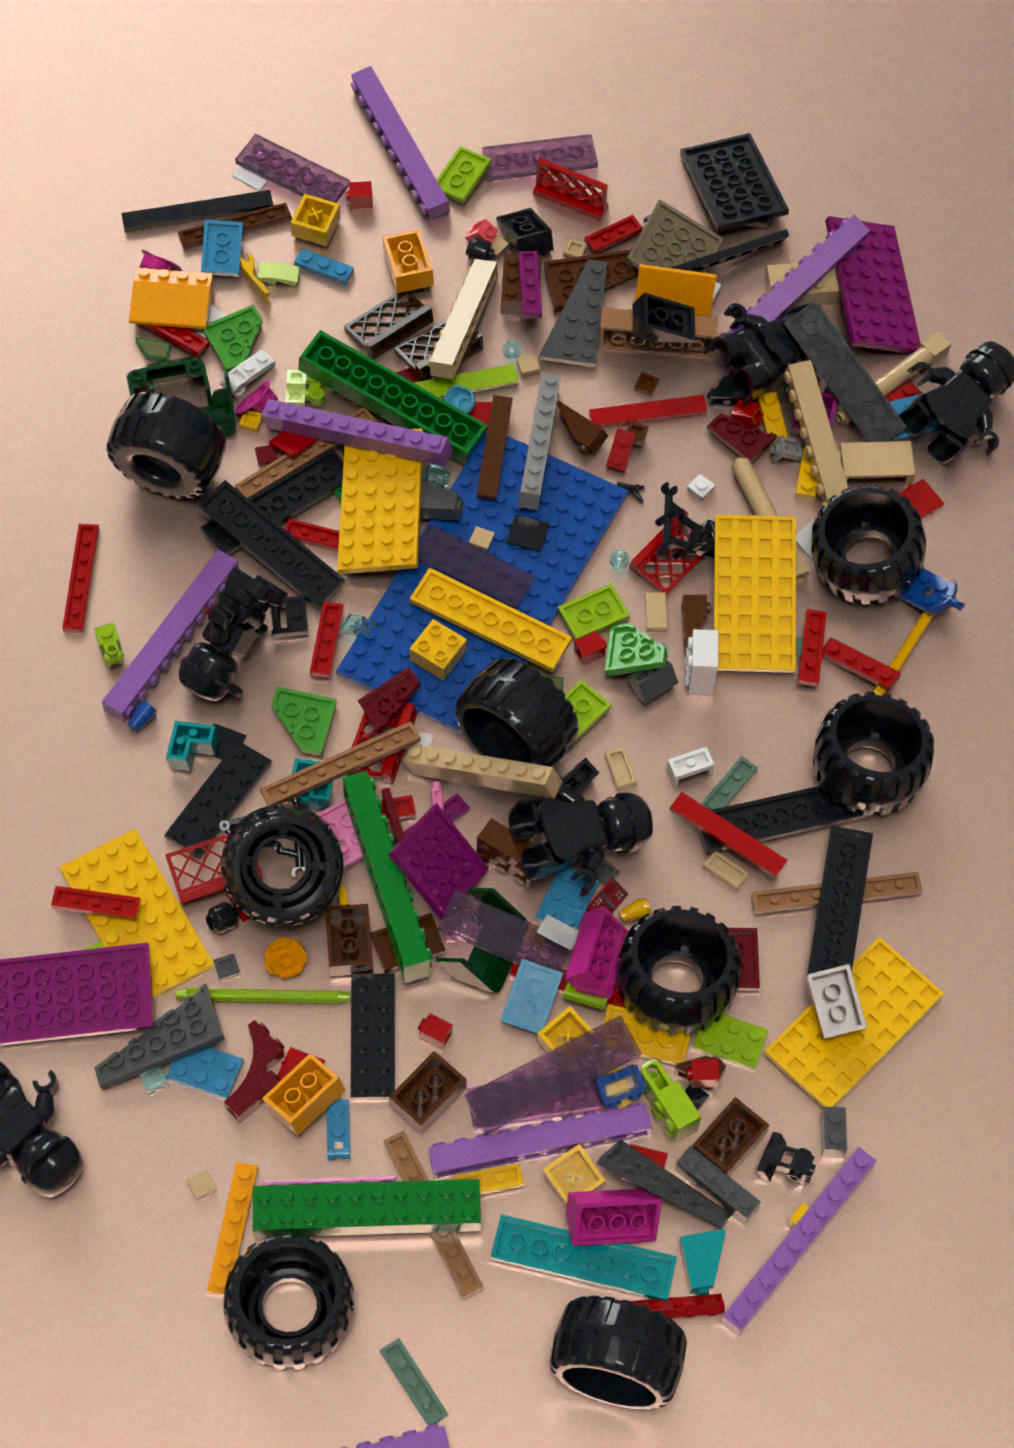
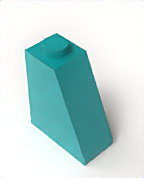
(701, 1259)

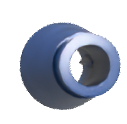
(143, 713)

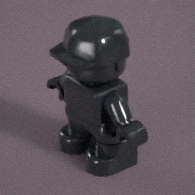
(759, 350)
(960, 401)
(231, 631)
(578, 832)
(42, 1156)

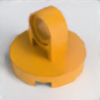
(285, 957)

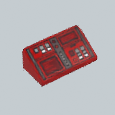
(609, 896)

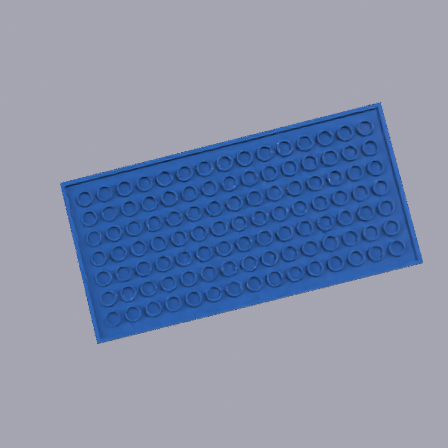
(578, 517)

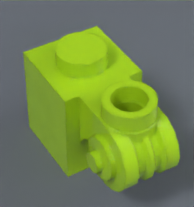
(315, 393)
(109, 644)

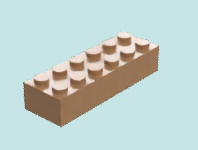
(617, 335)

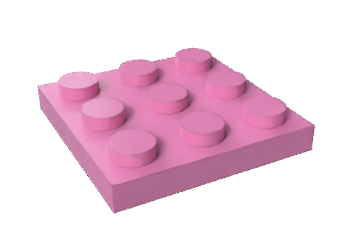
(340, 821)

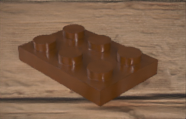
(385, 950)

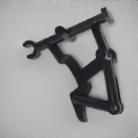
(699, 533)
(297, 853)

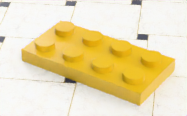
(653, 1044)

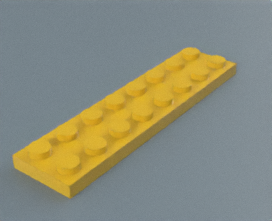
(490, 619)

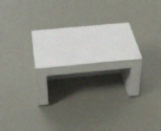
(689, 764)

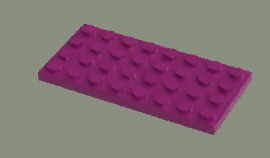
(876, 292)
(75, 994)

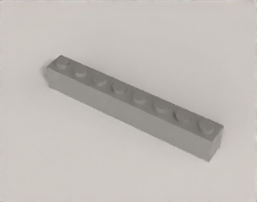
(539, 441)

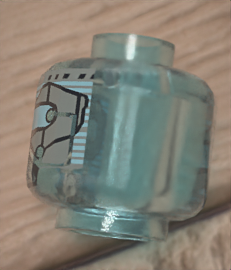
(436, 475)

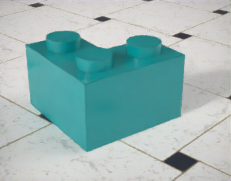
(190, 739)

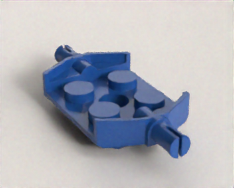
(941, 598)

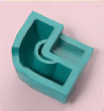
(318, 797)

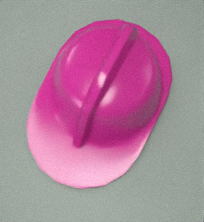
(154, 262)
(257, 400)

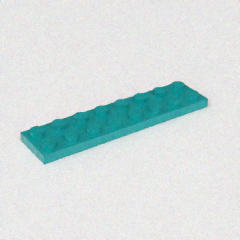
(605, 1265)

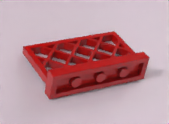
(572, 198)
(646, 555)
(392, 762)
(205, 887)

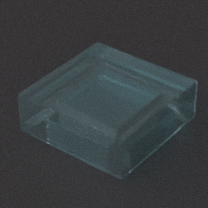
(154, 1080)

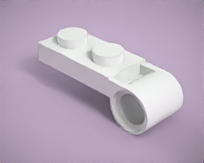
(248, 371)

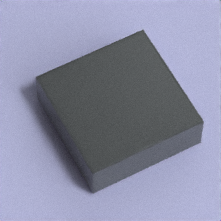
(606, 872)
(226, 967)

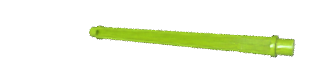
(265, 995)

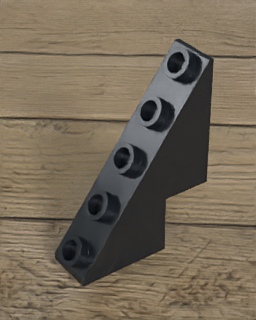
(727, 392)

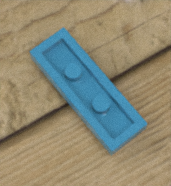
(324, 266)

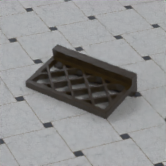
(398, 330)
(421, 369)

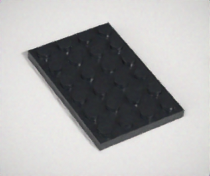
(734, 182)

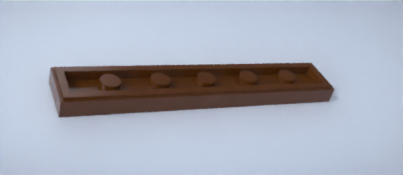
(251, 222)
(494, 447)

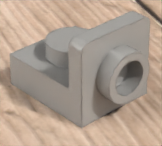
(786, 448)

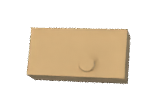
(824, 292)

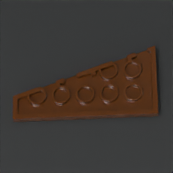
(564, 273)

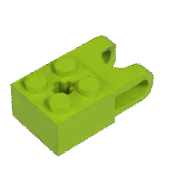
(669, 1103)

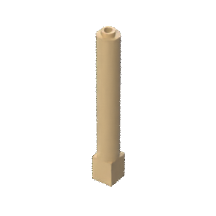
(930, 352)
(761, 504)

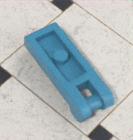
(338, 1130)

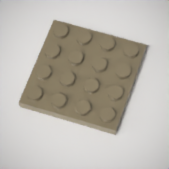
(672, 239)

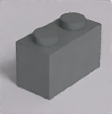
(653, 682)
(833, 1132)

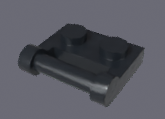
(295, 617)

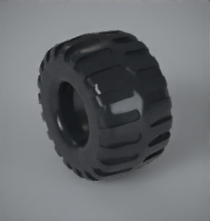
(166, 445)
(862, 515)
(516, 714)
(886, 727)
(313, 890)
(683, 938)
(288, 1261)
(618, 1352)

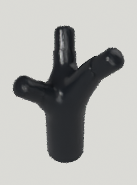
(633, 489)

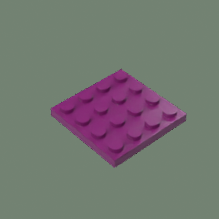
(437, 859)

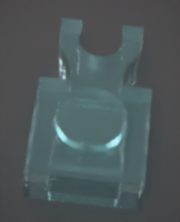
(355, 624)

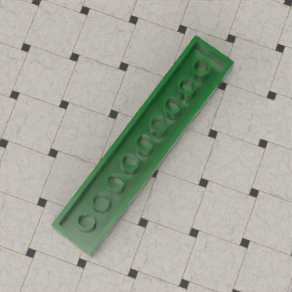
(389, 394)
(386, 877)
(367, 1208)

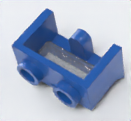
(619, 1085)

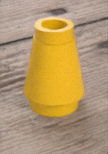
(635, 910)

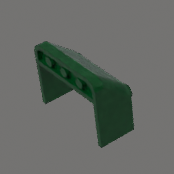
(168, 371)
(221, 408)
(482, 968)

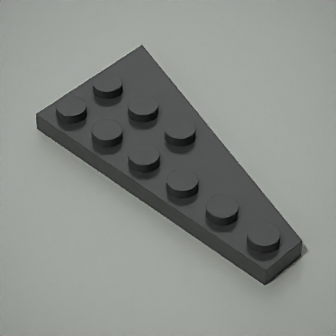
(578, 326)
(173, 1036)
(641, 1170)

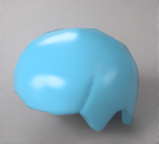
(460, 398)

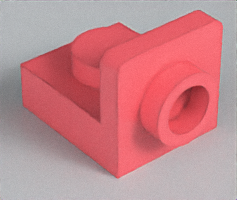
(482, 230)

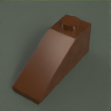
(583, 430)
(694, 615)

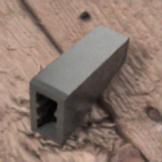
(440, 503)

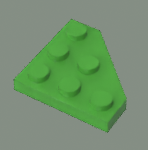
(234, 336)
(632, 651)
(305, 718)

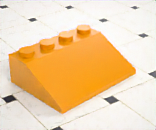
(678, 285)
(171, 298)

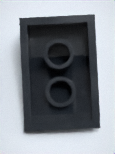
(526, 232)
(662, 320)

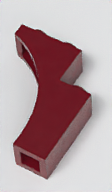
(258, 1081)

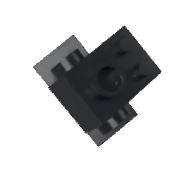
(798, 1170)

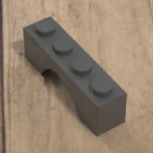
(734, 1197)

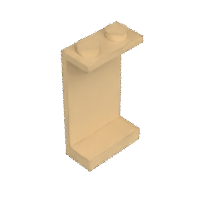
(877, 460)

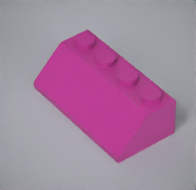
(596, 953)
(612, 1216)

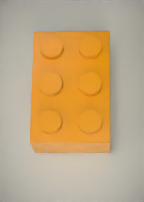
(408, 261)
(304, 1094)

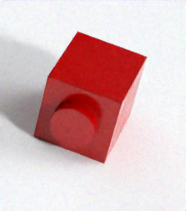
(360, 195)
(749, 414)
(590, 648)
(435, 1031)
(703, 1073)

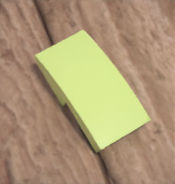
(272, 272)
(296, 387)

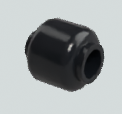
(480, 249)
(222, 917)

